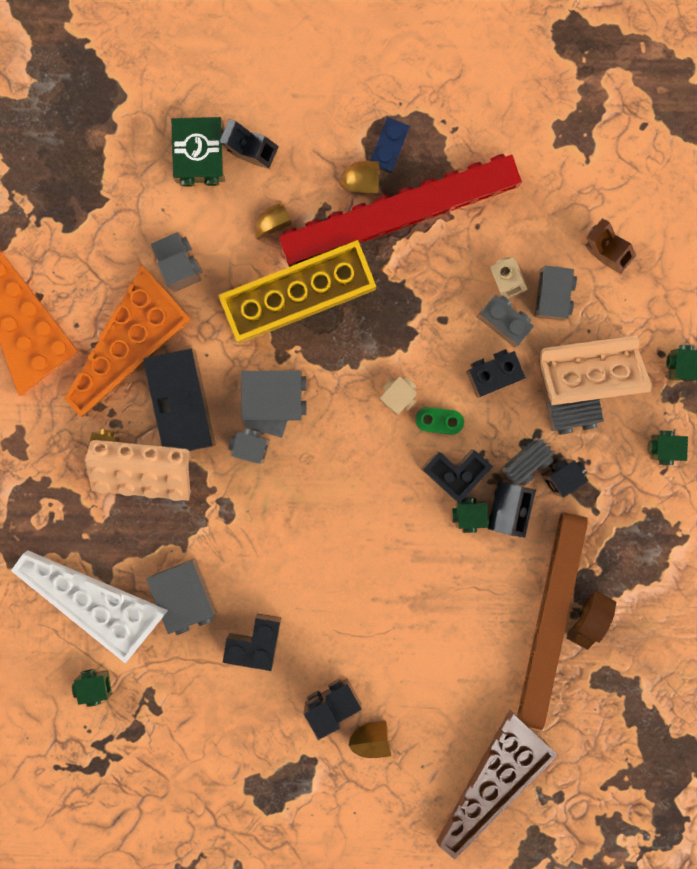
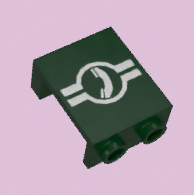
(197, 151)

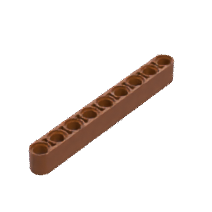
(552, 620)

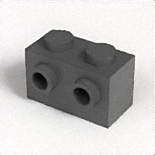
(505, 320)
(249, 446)

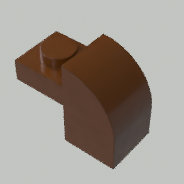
(609, 247)
(594, 620)

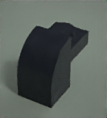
(248, 145)

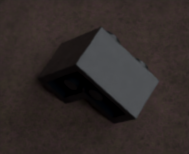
(458, 479)
(257, 650)
(329, 708)

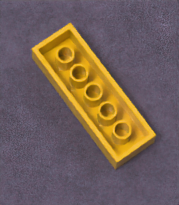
(297, 292)

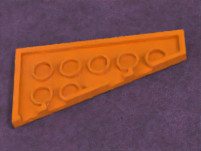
(134, 332)
(28, 333)

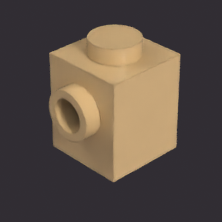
(508, 277)
(399, 394)

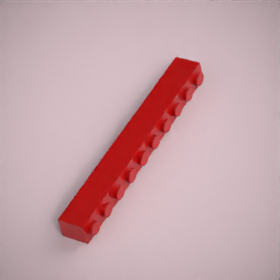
(401, 210)

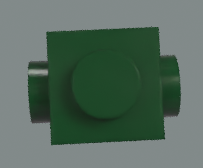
(682, 363)
(668, 447)
(470, 515)
(92, 687)

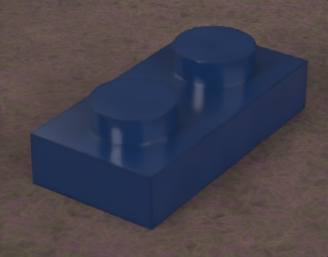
(390, 144)

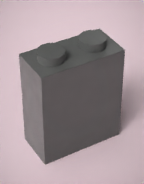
(272, 395)
(184, 596)

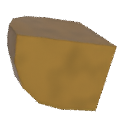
(361, 177)
(272, 220)
(371, 741)

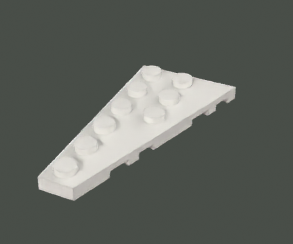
(103, 611)

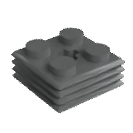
(530, 458)

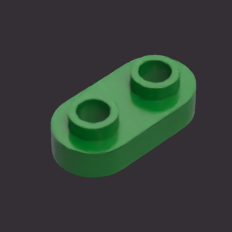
(439, 420)

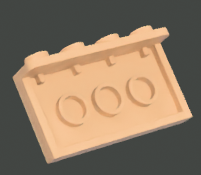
(594, 370)
(138, 470)

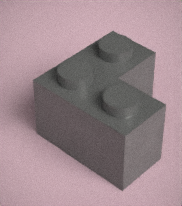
(175, 262)

